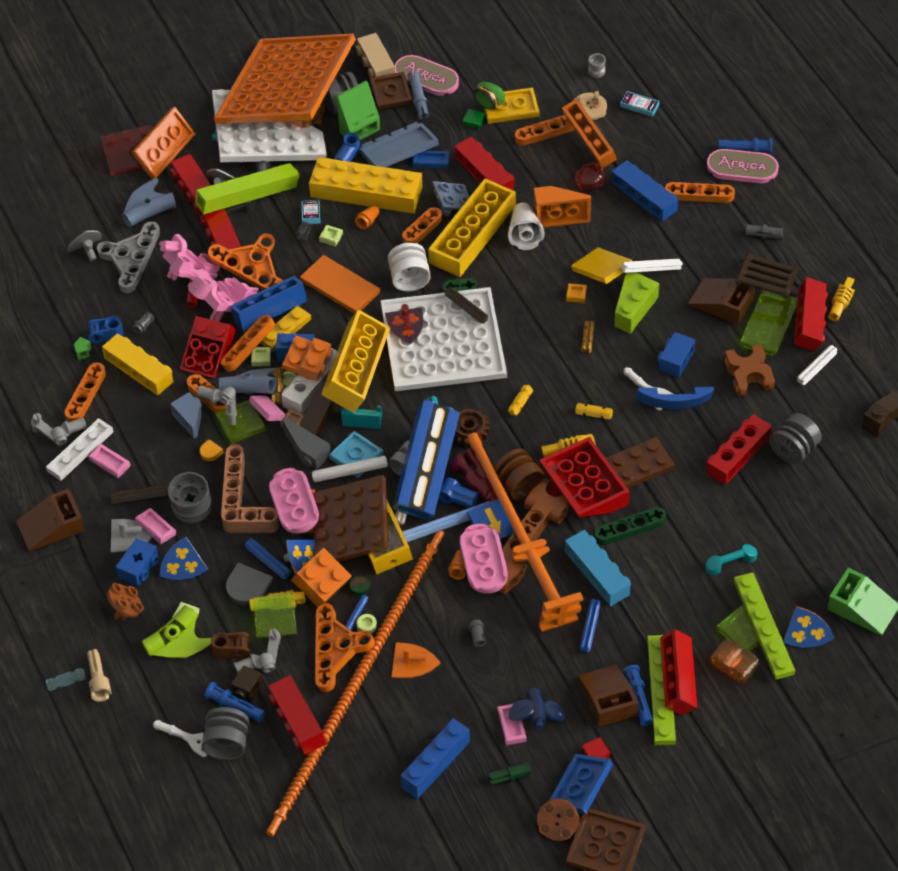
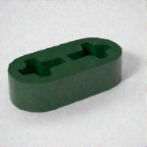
(460, 284)

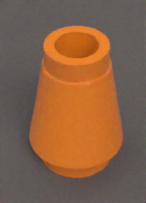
(366, 218)
(457, 566)

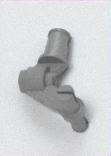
(225, 396)
(57, 434)
(266, 660)

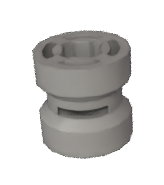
(596, 65)

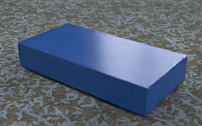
(431, 159)

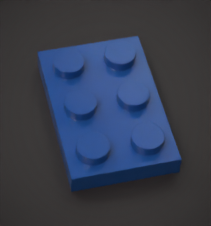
(582, 781)

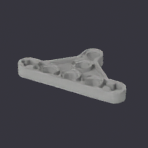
(133, 248)

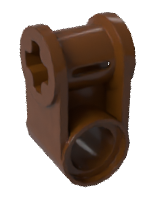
(231, 645)

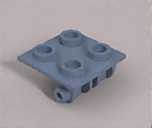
(450, 196)

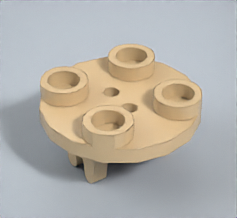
(593, 104)

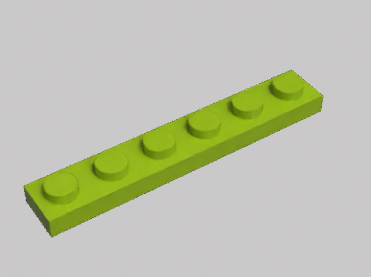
(764, 626)
(662, 717)

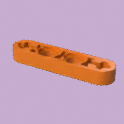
(545, 126)
(699, 194)
(234, 356)
(81, 391)

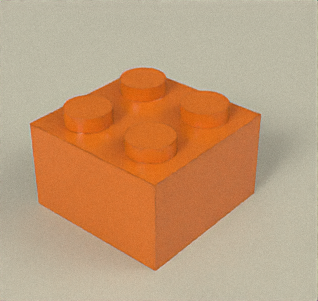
(321, 577)

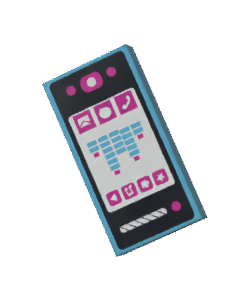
(639, 104)
(311, 211)

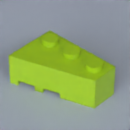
(635, 300)

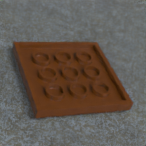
(352, 519)

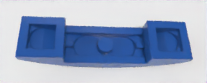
(674, 401)

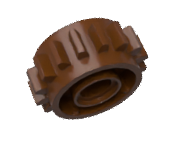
(471, 422)

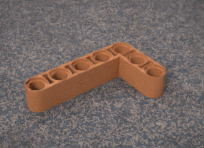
(234, 516)

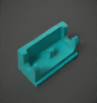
(362, 418)

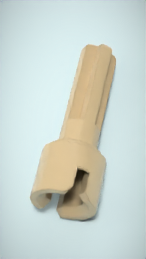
(99, 684)

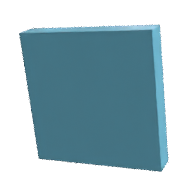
(355, 449)

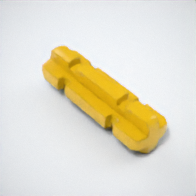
(520, 400)
(594, 411)

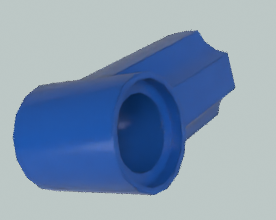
(349, 148)
(453, 492)

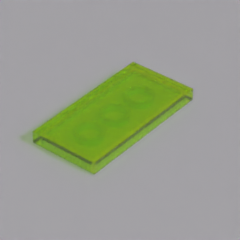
(769, 322)

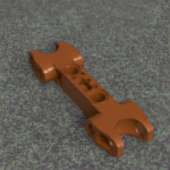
(542, 510)

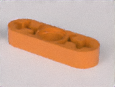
(424, 219)
(193, 389)

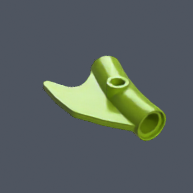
(180, 645)

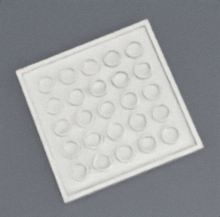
(451, 343)

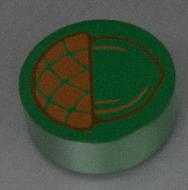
(359, 585)

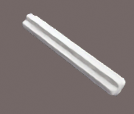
(652, 265)
(350, 468)

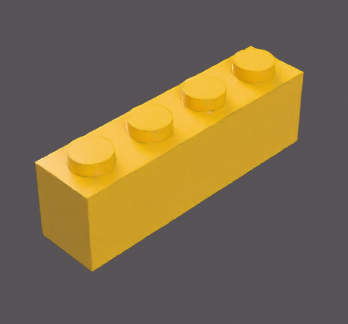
(138, 364)

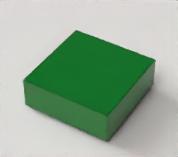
(473, 118)

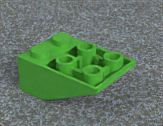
(357, 111)
(862, 602)

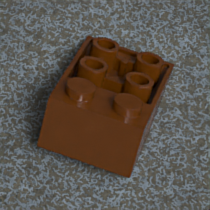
(723, 298)
(51, 521)
(609, 695)

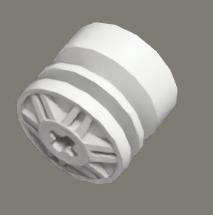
(409, 267)

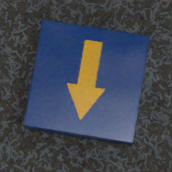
(493, 516)

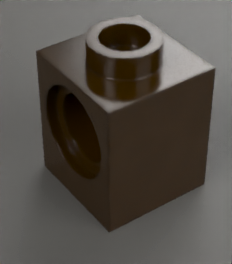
(247, 683)

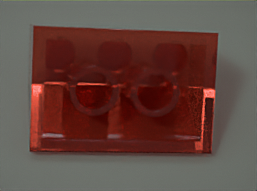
(118, 149)

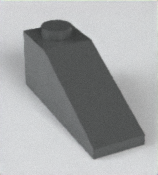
(310, 448)

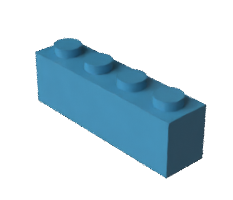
(597, 567)

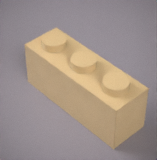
(374, 56)

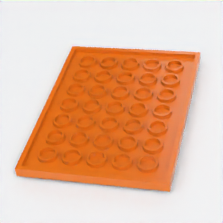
(285, 79)

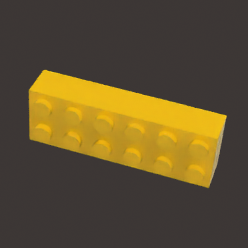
(365, 185)
(472, 227)
(355, 361)

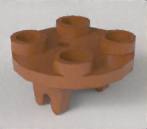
(124, 601)
(567, 822)

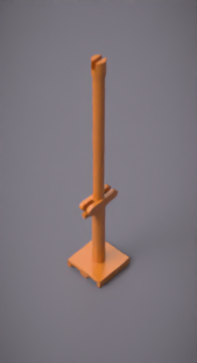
(557, 610)

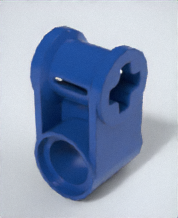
(105, 329)

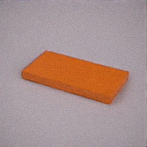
(163, 143)
(339, 284)

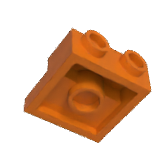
(308, 357)

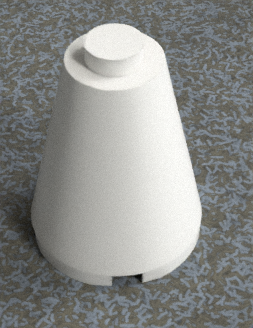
(525, 228)

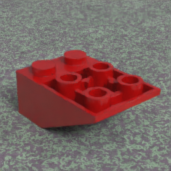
(207, 346)

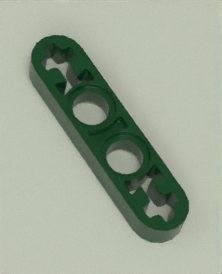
(628, 523)

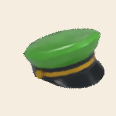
(489, 95)

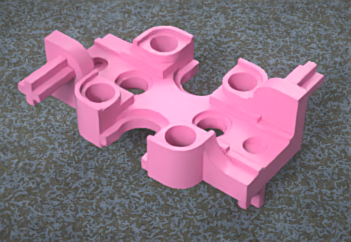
(202, 271)

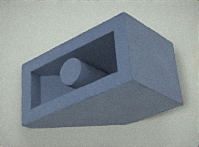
(188, 413)

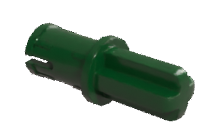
(509, 773)

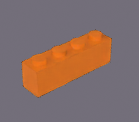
(589, 133)

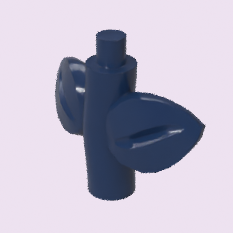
(536, 710)

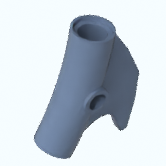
(146, 203)
(251, 382)

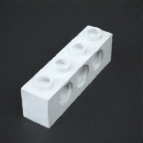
(302, 389)

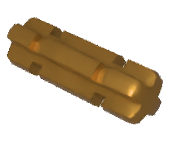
(587, 337)
(278, 374)

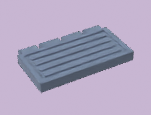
(399, 145)

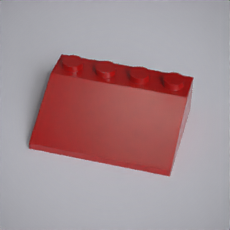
(586, 479)

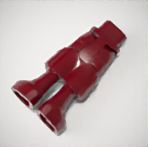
(474, 478)

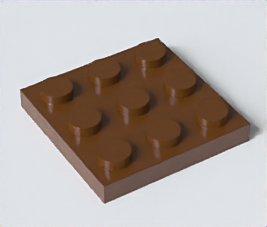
(605, 842)

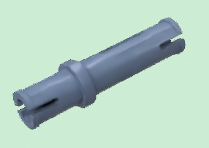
(419, 99)

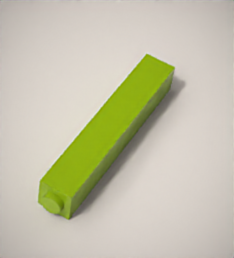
(246, 188)

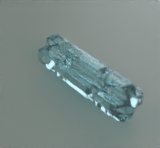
(65, 679)

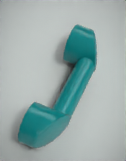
(715, 562)

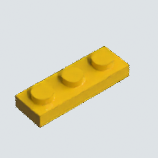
(288, 324)

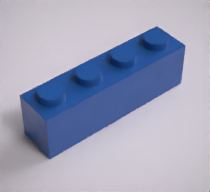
(644, 190)
(270, 302)
(435, 758)

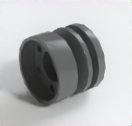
(344, 83)
(795, 438)
(190, 497)
(225, 733)

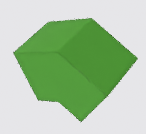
(82, 348)

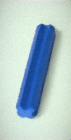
(267, 558)
(590, 625)

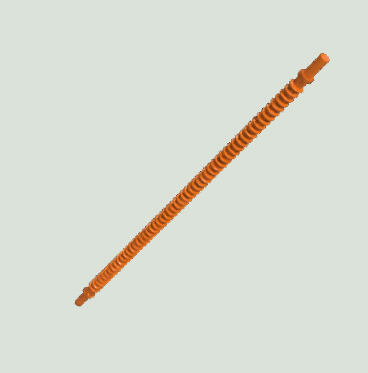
(355, 682)

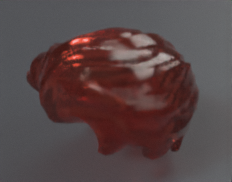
(590, 177)

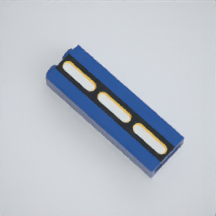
(426, 460)

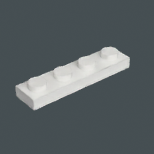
(79, 449)

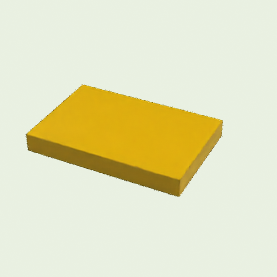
(517, 105)
(600, 265)

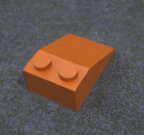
(561, 206)

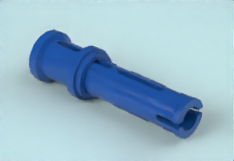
(754, 145)
(638, 686)
(226, 698)

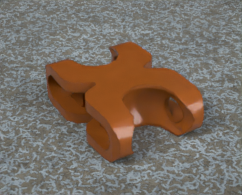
(749, 370)

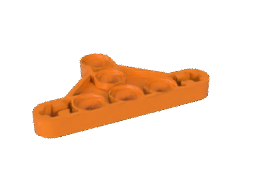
(244, 259)
(335, 654)

